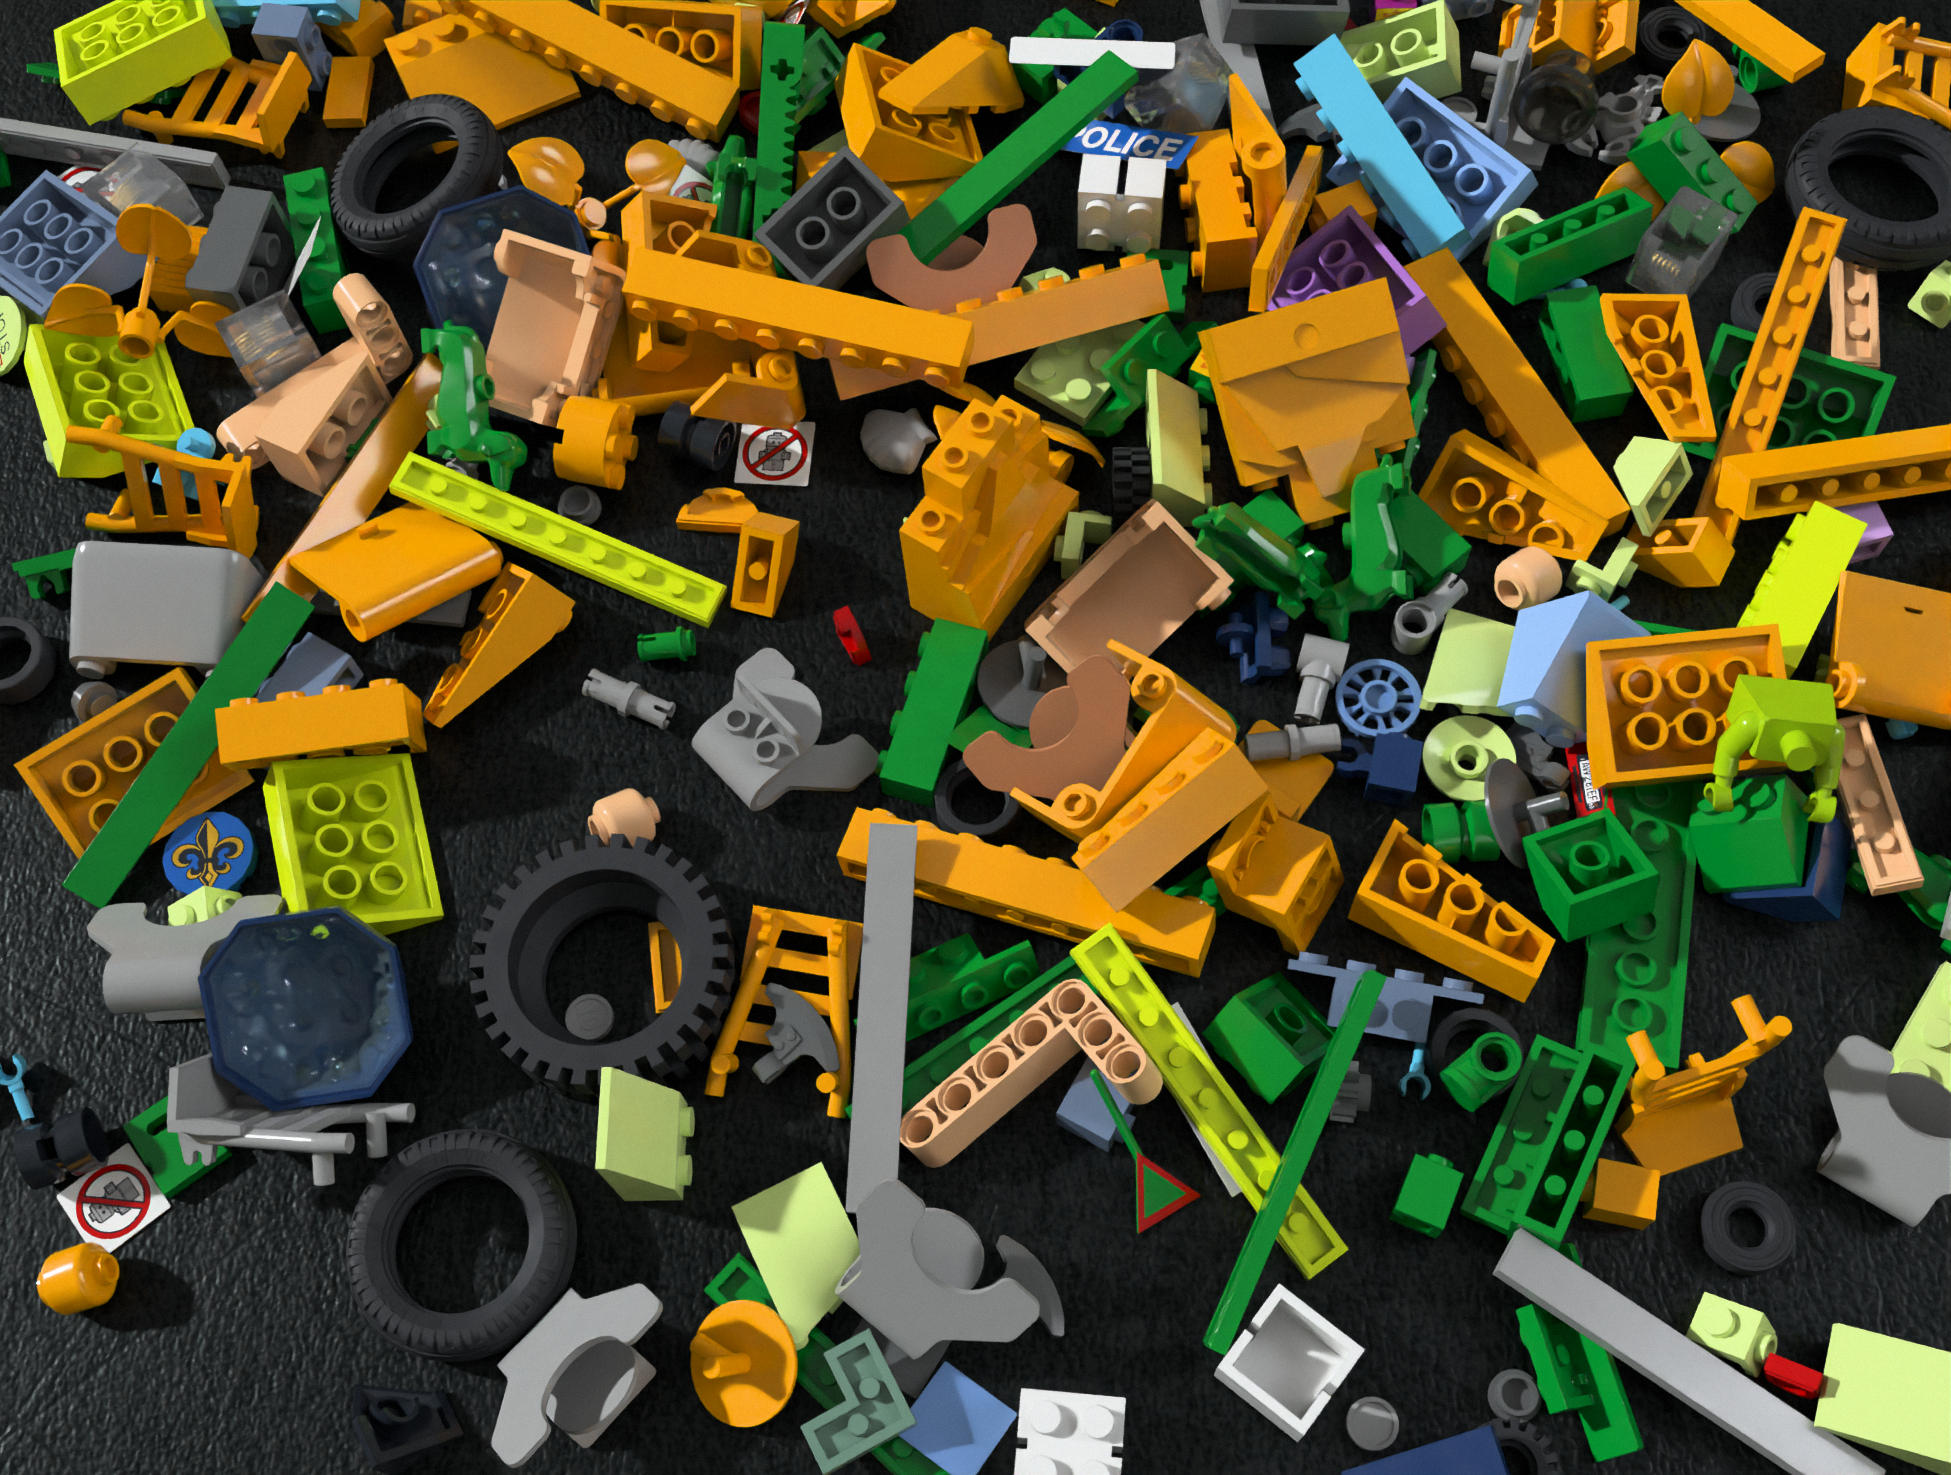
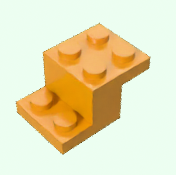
(1597, 29)
(1276, 872)

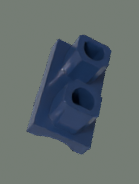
(1250, 639)

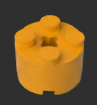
(595, 441)

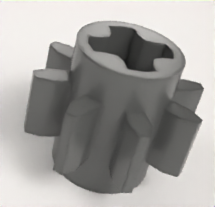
(1352, 1096)

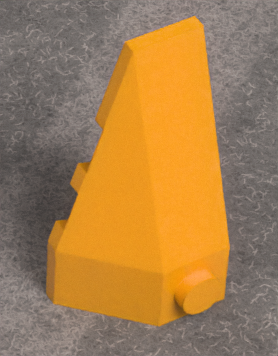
(958, 74)
(1663, 357)
(1503, 501)
(517, 621)

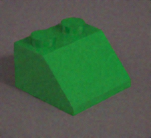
(1755, 844)
(1590, 874)
(1271, 1037)

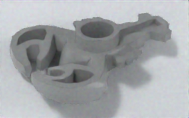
(1621, 121)

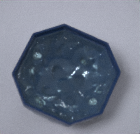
(458, 253)
(306, 1008)

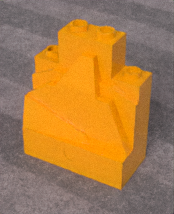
(1312, 395)
(984, 517)

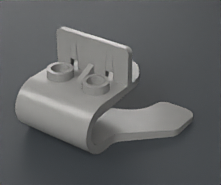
(768, 738)
(159, 965)
(1890, 1131)
(920, 1276)
(575, 1370)

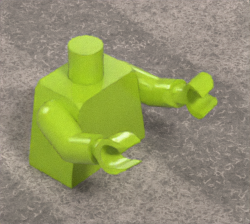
(1781, 724)

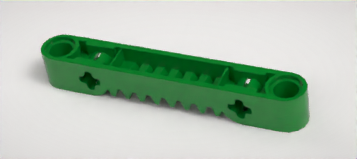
(781, 60)

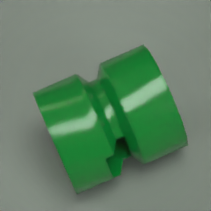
(1460, 831)

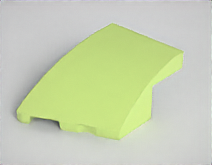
(1469, 664)
(800, 1246)

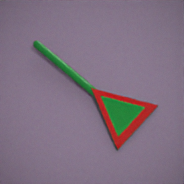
(1156, 1190)

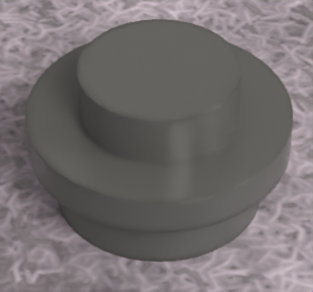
(580, 505)
(92, 699)
(1514, 1395)

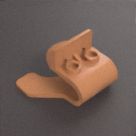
(961, 270)
(1075, 732)

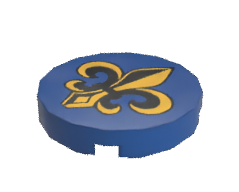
(210, 852)

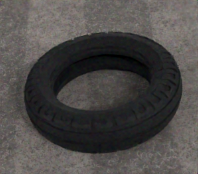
(1889, 135)
(385, 145)
(393, 1194)

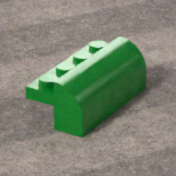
(1548, 1140)

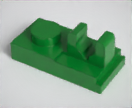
(50, 566)

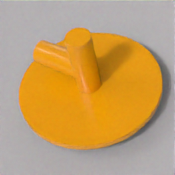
(744, 1363)

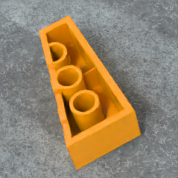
(710, 35)
(1217, 213)
(664, 226)
(320, 725)
(1169, 818)
(1448, 917)

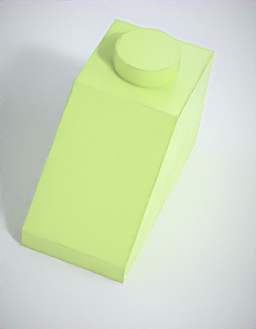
(1652, 478)

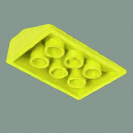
(136, 50)
(89, 378)
(353, 839)

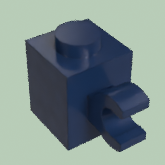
(1388, 770)

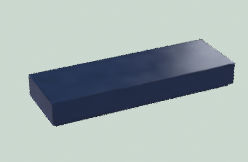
(1464, 1454)

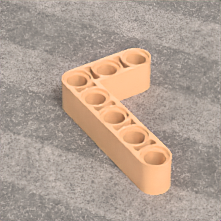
(373, 332)
(1027, 1068)

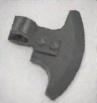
(1308, 123)
(1533, 759)
(795, 1033)
(1032, 1275)

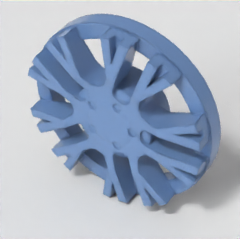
(1377, 698)

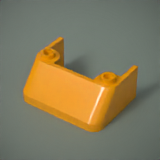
(776, 392)
(1175, 720)

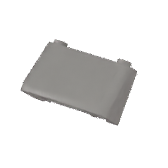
(156, 605)

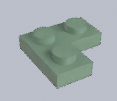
(872, 1409)

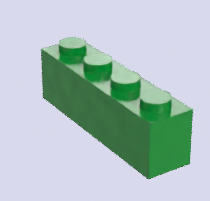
(308, 200)
(1568, 245)
(934, 706)

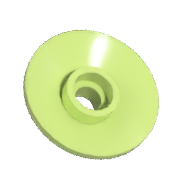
(1464, 739)

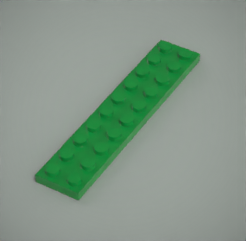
(1640, 966)

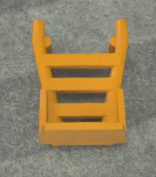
(1876, 82)
(274, 105)
(231, 529)
(841, 967)
(1690, 1113)

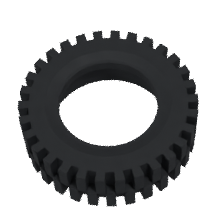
(558, 900)

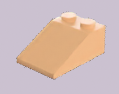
(317, 422)

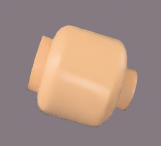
(1527, 578)
(625, 814)

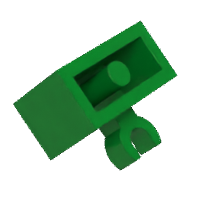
(1039, 79)

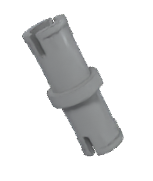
(628, 698)
(1292, 742)

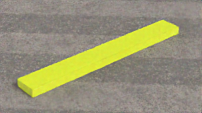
(558, 539)
(1203, 1094)

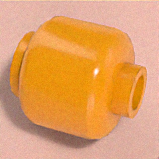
(78, 1278)

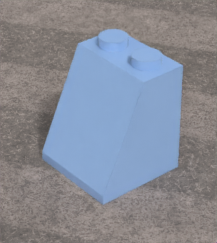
(1548, 663)

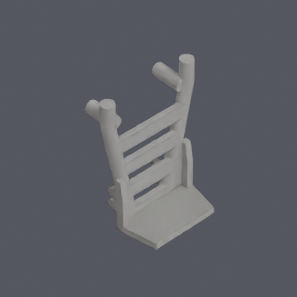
(1501, 89)
(213, 1113)

